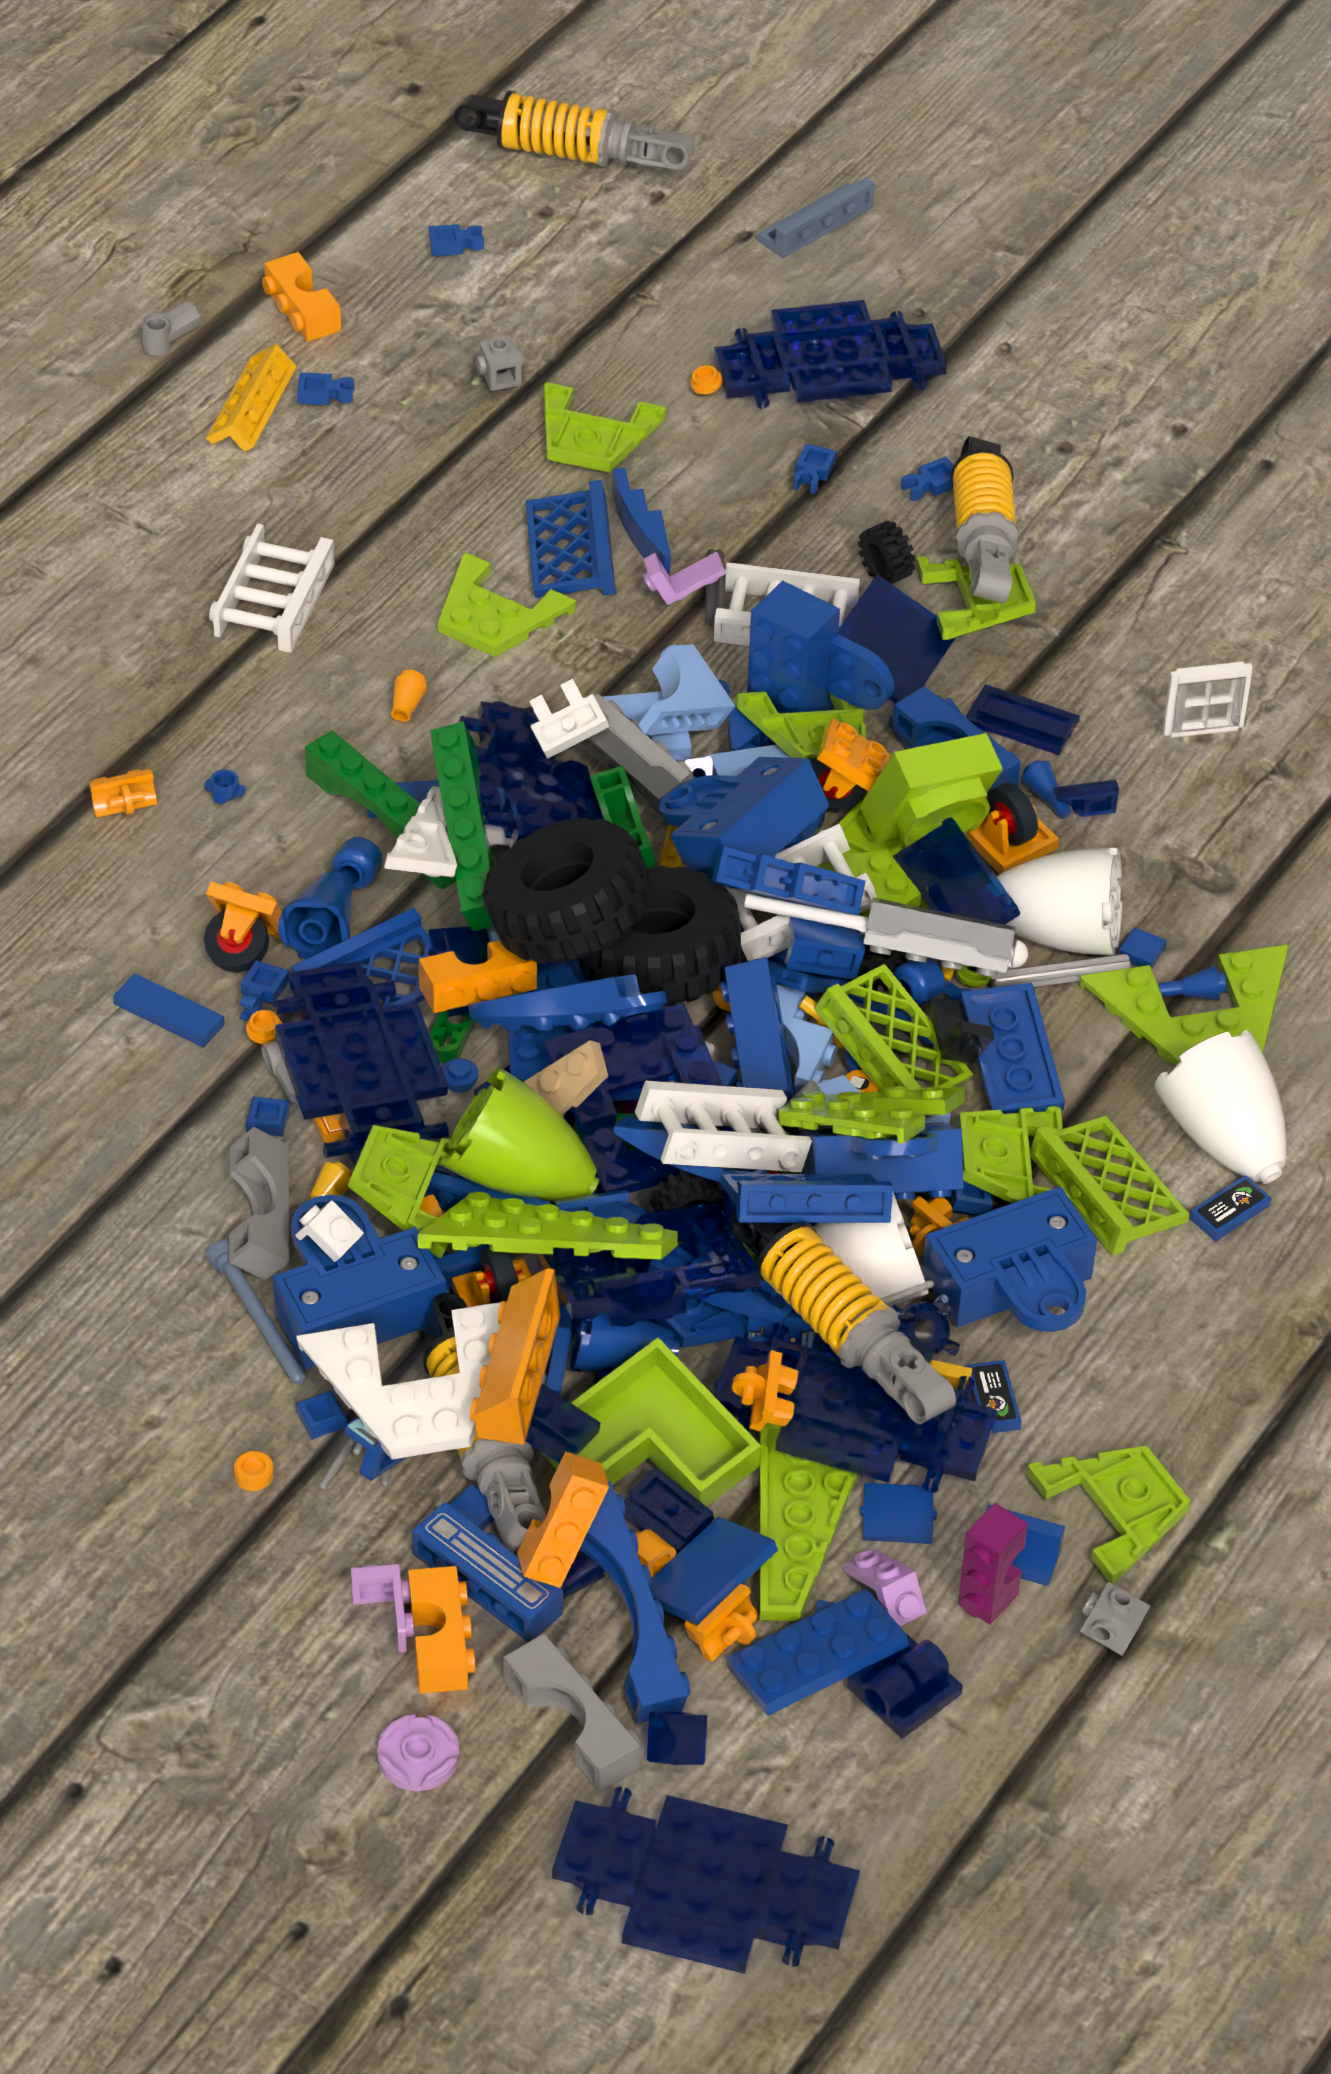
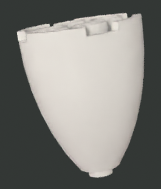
(1069, 900)
(1229, 1105)
(877, 1253)

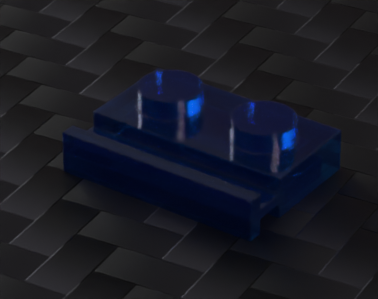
(559, 1426)
(666, 1509)

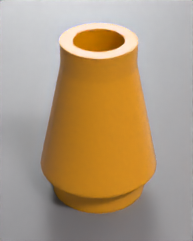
(408, 692)

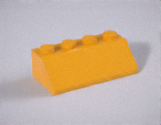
(517, 1360)

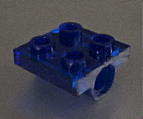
(907, 1686)

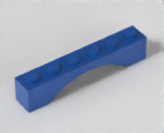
(654, 1675)

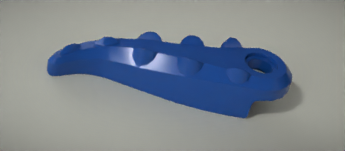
(570, 1005)

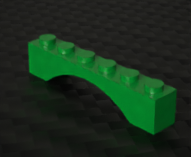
(346, 772)
(461, 799)

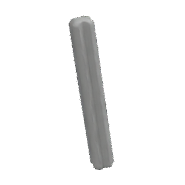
(1060, 972)

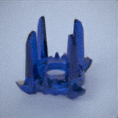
(937, 1315)

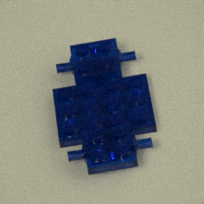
(829, 354)
(518, 781)
(358, 1056)
(852, 1421)
(705, 1880)

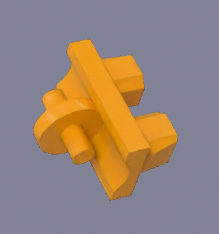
(122, 793)
(929, 1218)
(760, 1389)
(725, 1624)

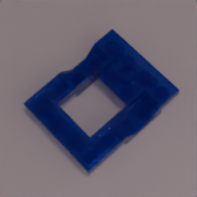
(635, 1050)
(613, 1288)

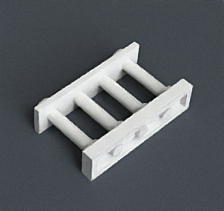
(296, 604)
(733, 624)
(775, 934)
(722, 1106)

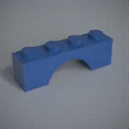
(929, 720)

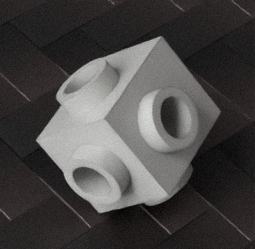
(500, 363)
(1113, 1617)

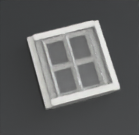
(1207, 699)

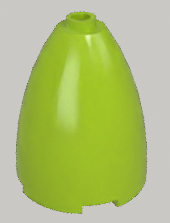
(519, 1144)

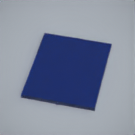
(897, 632)

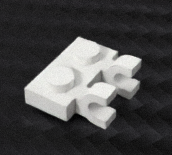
(570, 725)

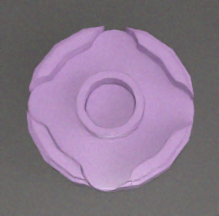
(418, 1752)

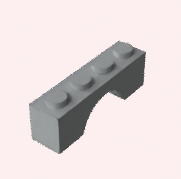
(262, 1170)
(544, 1677)

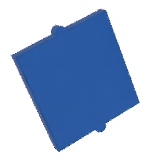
(898, 1513)

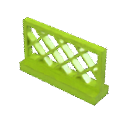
(873, 1050)
(1101, 1214)

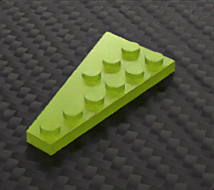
(533, 1229)
(801, 1513)

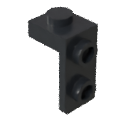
(955, 1036)

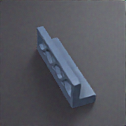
(818, 218)

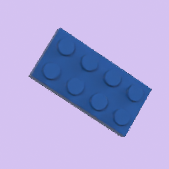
(1018, 1063)
(817, 1651)

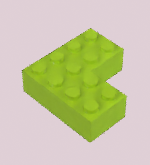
(667, 1415)

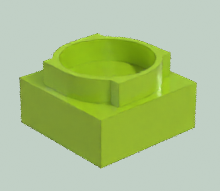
(930, 785)

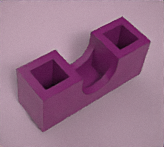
(987, 1574)

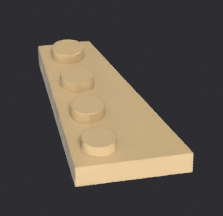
(571, 1077)

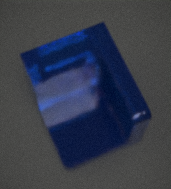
(677, 1738)

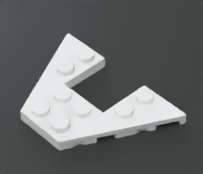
(426, 843)
(410, 1415)

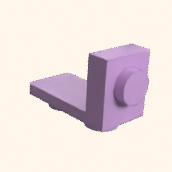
(685, 581)
(893, 1582)
(384, 1584)

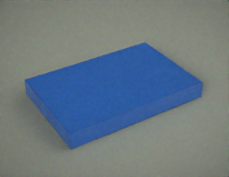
(710, 1569)

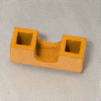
(291, 286)
(454, 984)
(575, 1500)
(437, 1602)

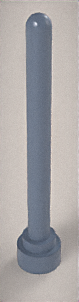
(219, 1259)

